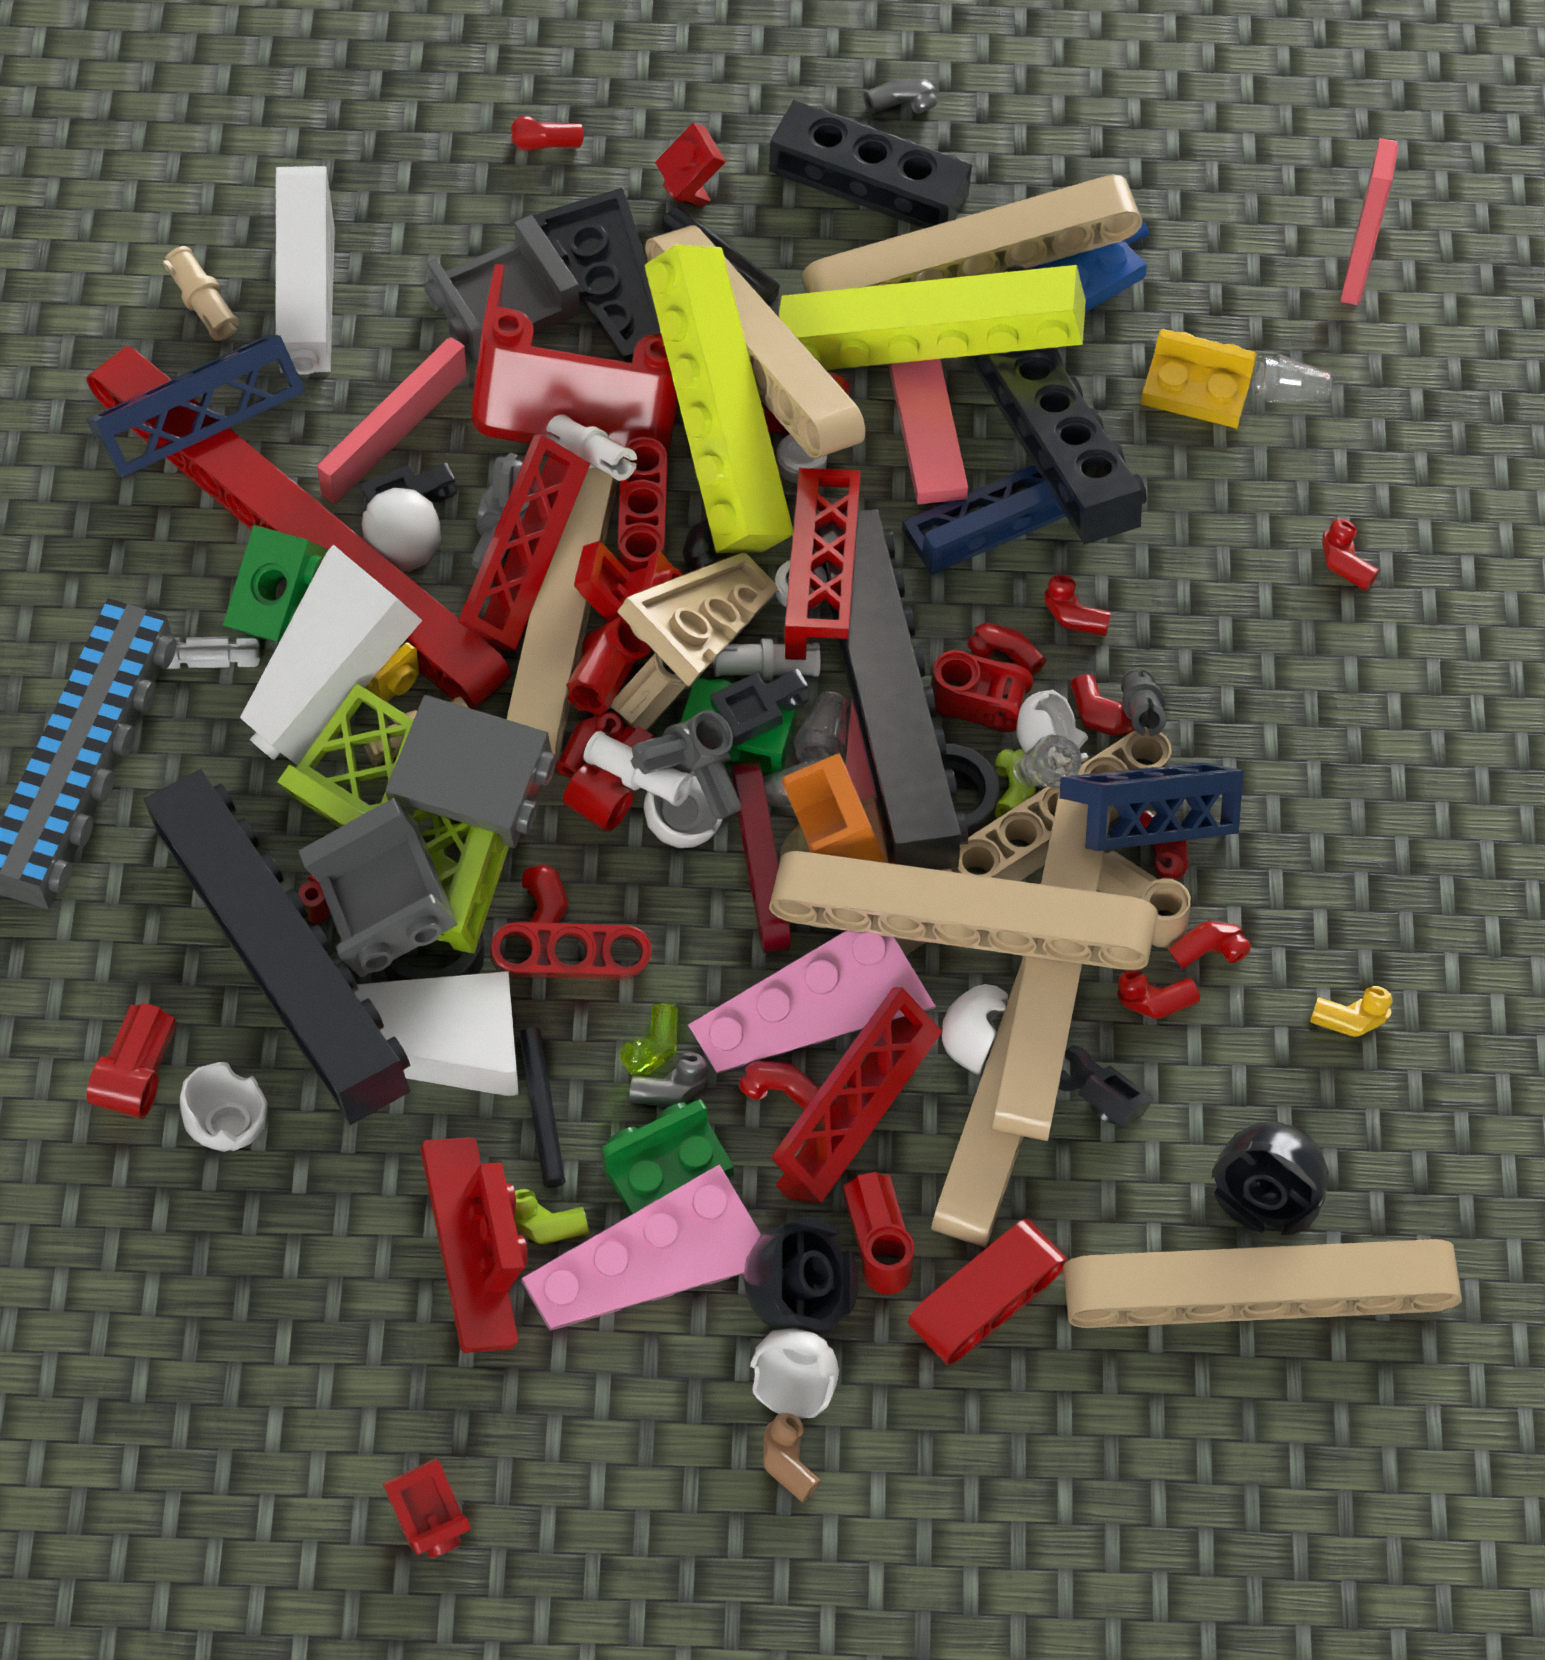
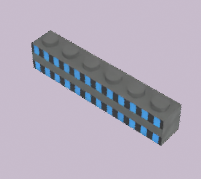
(80, 751)

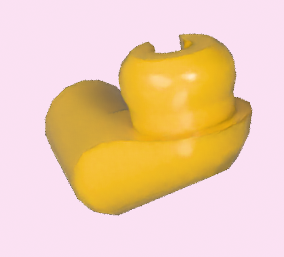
(1356, 1018)

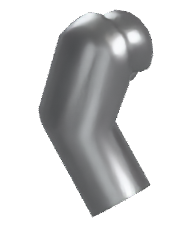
(899, 91)
(675, 1088)

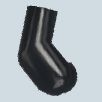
(699, 546)

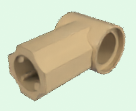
(648, 695)
(1125, 878)

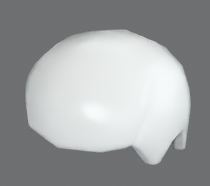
(402, 528)
(1046, 715)
(681, 825)
(969, 1026)
(222, 1107)
(794, 1372)

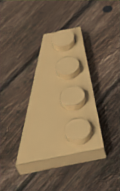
(699, 612)

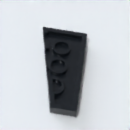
(608, 262)

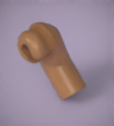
(782, 1456)

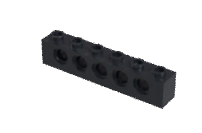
(1064, 441)

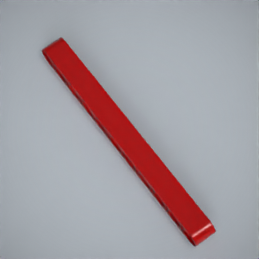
(265, 497)

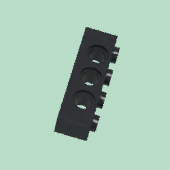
(868, 166)

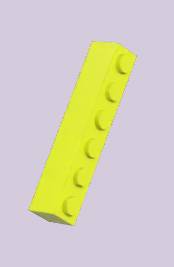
(939, 317)
(719, 399)

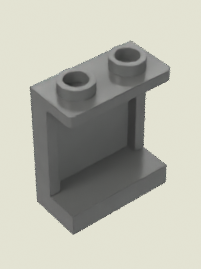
(533, 284)
(472, 768)
(379, 887)

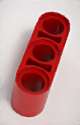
(646, 493)
(596, 943)
(987, 1291)

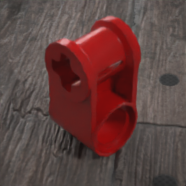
(981, 691)

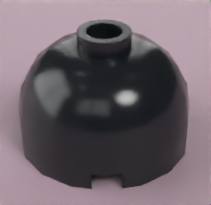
(1271, 1178)
(801, 1276)

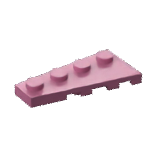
(809, 1001)
(666, 1248)

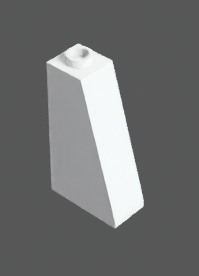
(304, 266)
(334, 640)
(452, 1029)

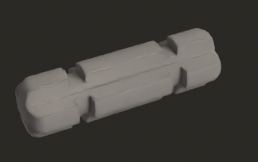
(217, 652)

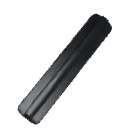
(762, 283)

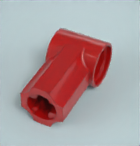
(604, 665)
(600, 794)
(129, 1075)
(879, 1231)

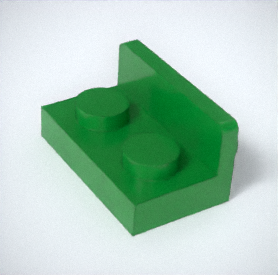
(662, 1155)

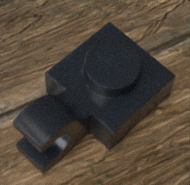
(433, 484)
(755, 707)
(1106, 1089)

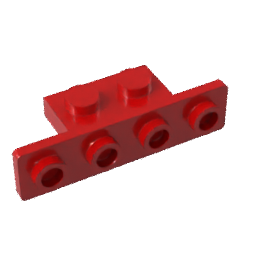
(476, 1241)

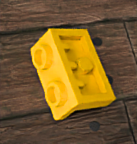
(1199, 378)

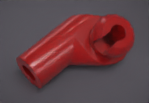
(534, 135)
(1342, 558)
(1069, 610)
(1009, 641)
(1099, 712)
(573, 753)
(1170, 858)
(548, 893)
(314, 901)
(1210, 937)
(1152, 1001)
(778, 1076)

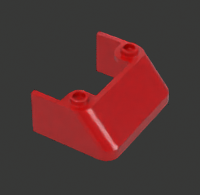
(527, 386)

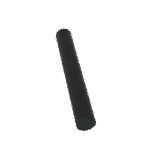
(542, 1107)

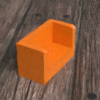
(831, 811)

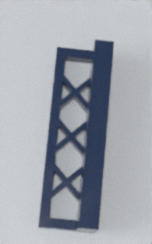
(189, 386)
(986, 528)
(1165, 790)

